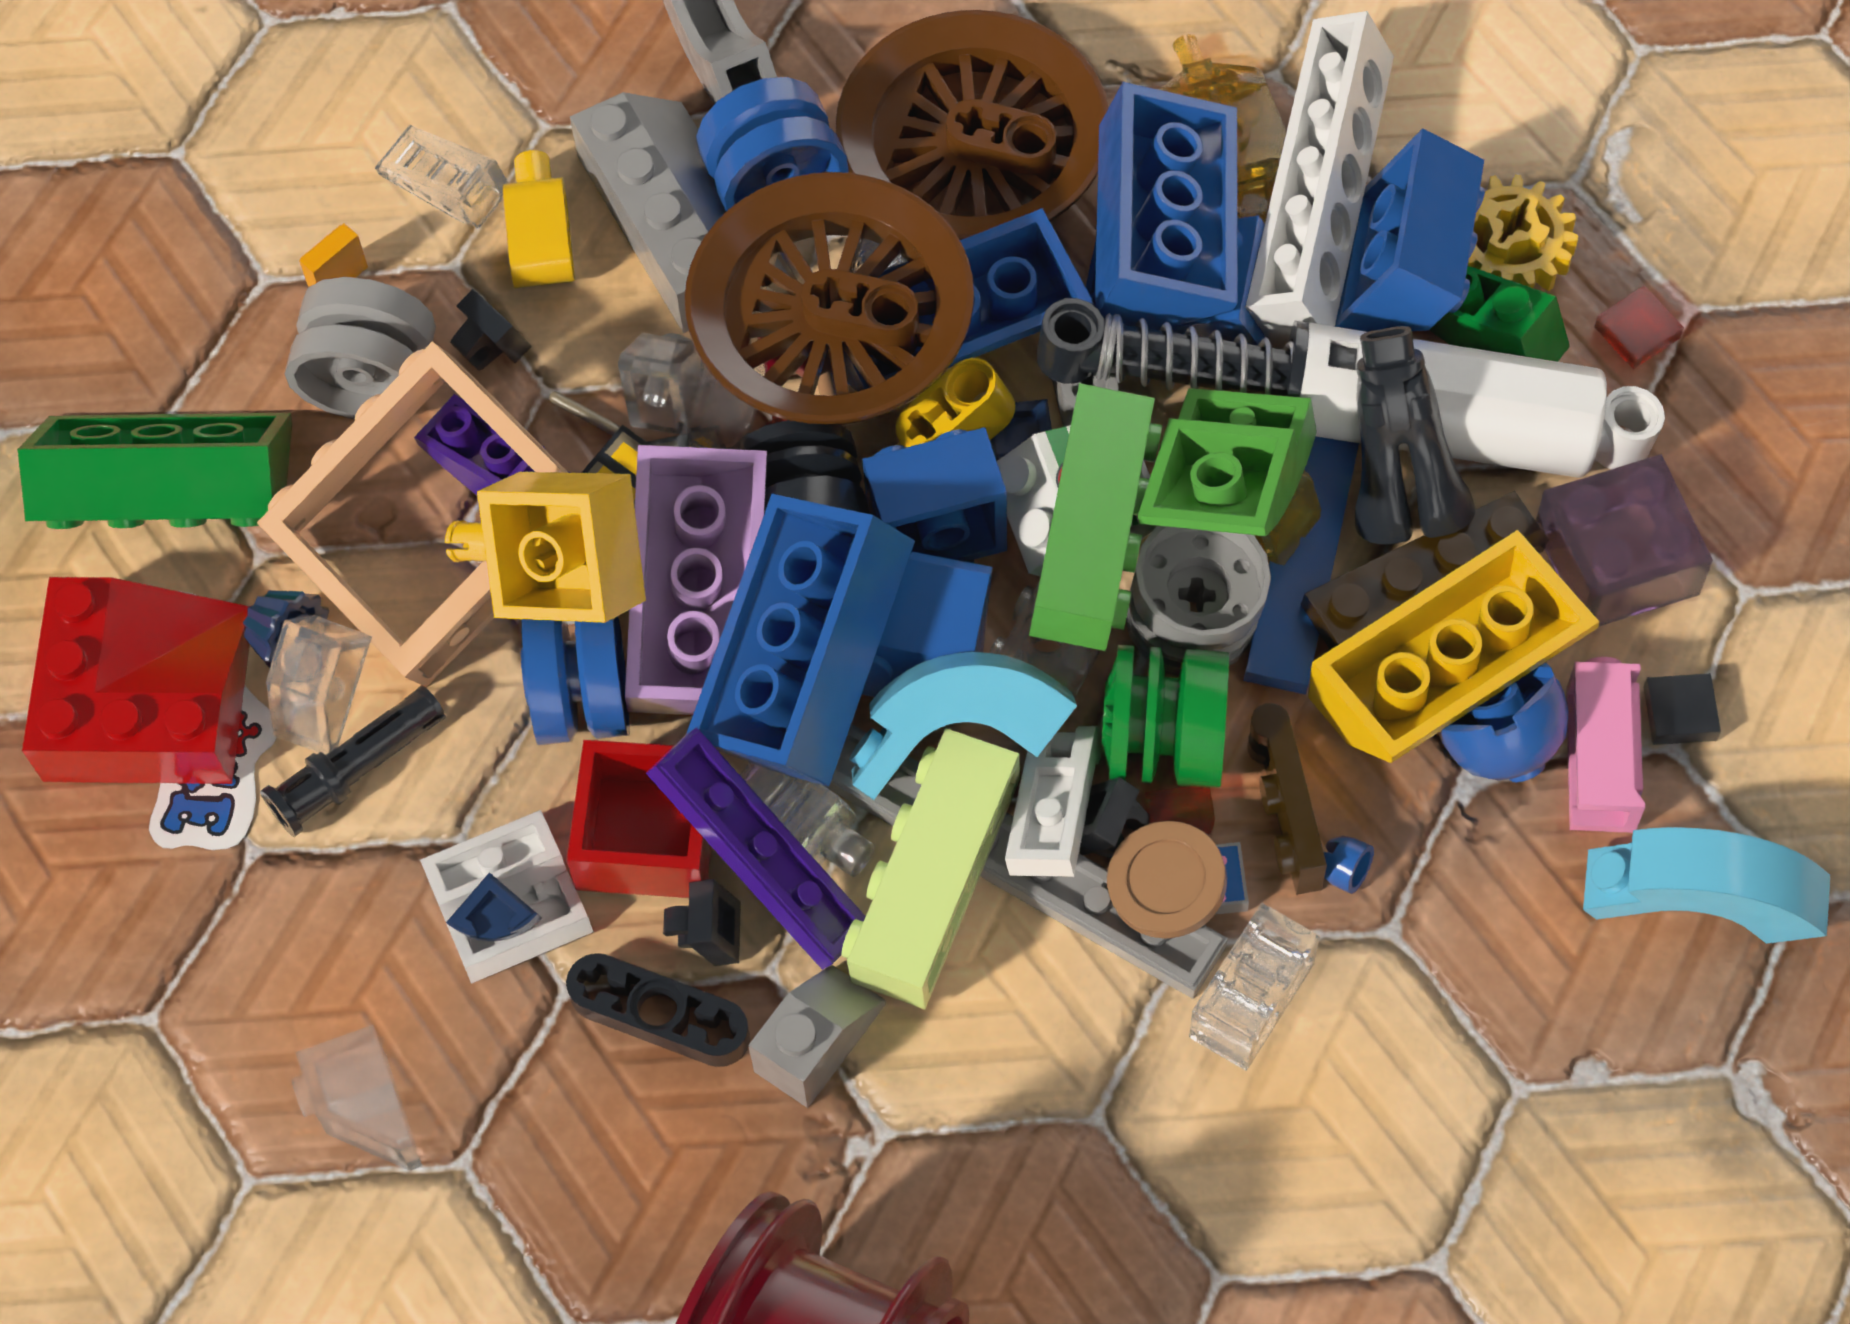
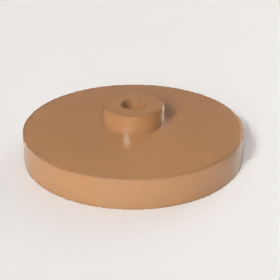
(1167, 879)

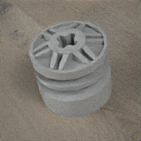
(1215, 570)

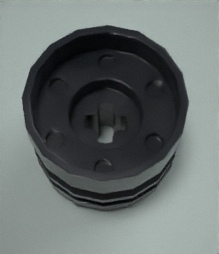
(809, 463)

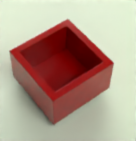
(627, 829)

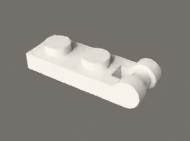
(1053, 805)

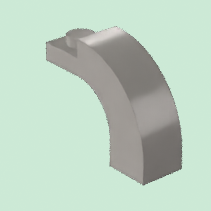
(719, 45)

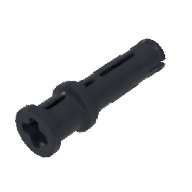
(330, 775)

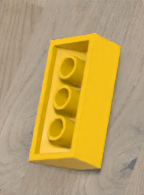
(1448, 650)

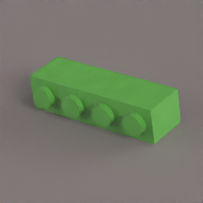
(1093, 518)

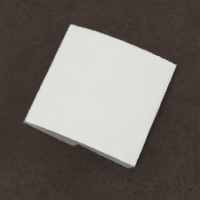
(529, 865)

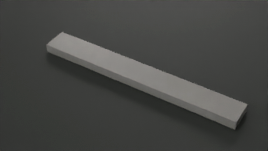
(1074, 901)

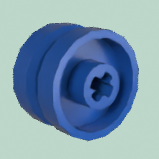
(766, 136)
(568, 671)

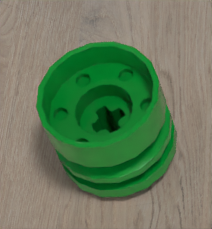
(1168, 716)

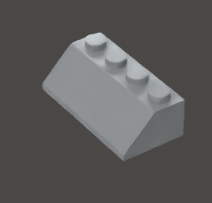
(653, 182)

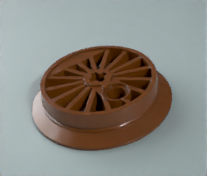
(975, 135)
(831, 305)

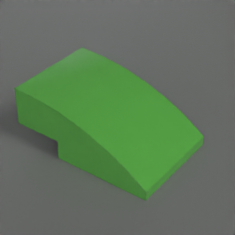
(1229, 462)

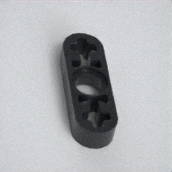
(607, 1009)

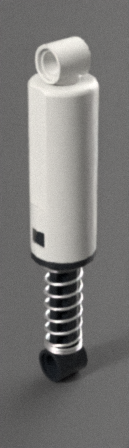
(1488, 401)

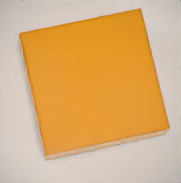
(334, 257)

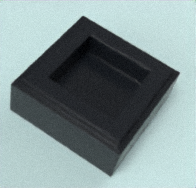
(1682, 709)

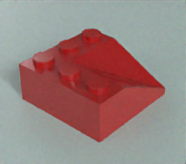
(136, 685)

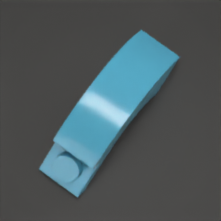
(957, 690)
(1713, 873)

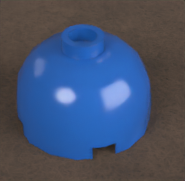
(1513, 730)

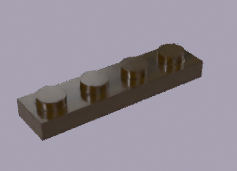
(1383, 584)

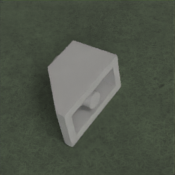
(813, 1033)

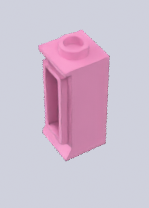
(1604, 746)

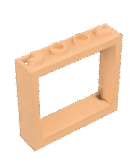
(339, 460)

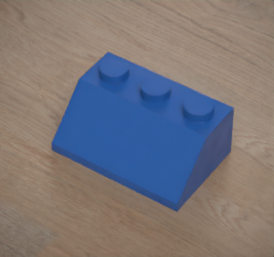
(1413, 238)
(934, 614)

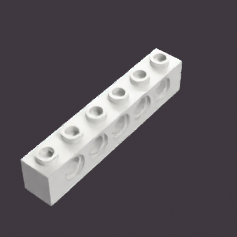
(1321, 176)

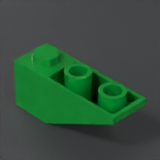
(1505, 319)

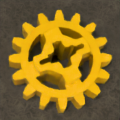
(1523, 234)

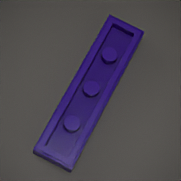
(756, 846)

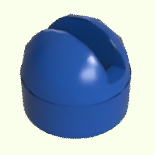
(1347, 862)

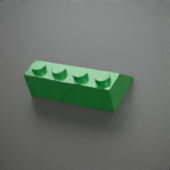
(154, 468)

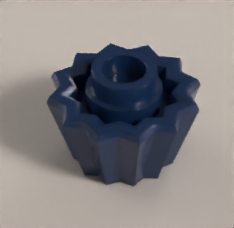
(268, 615)

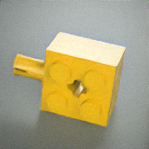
(556, 546)

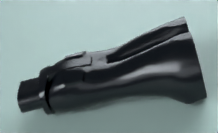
(1397, 408)

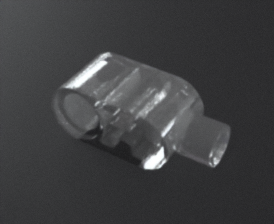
(813, 816)

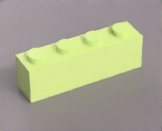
(932, 868)

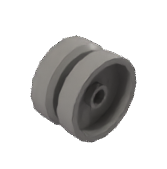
(354, 341)

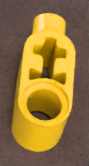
(537, 224)
(951, 396)

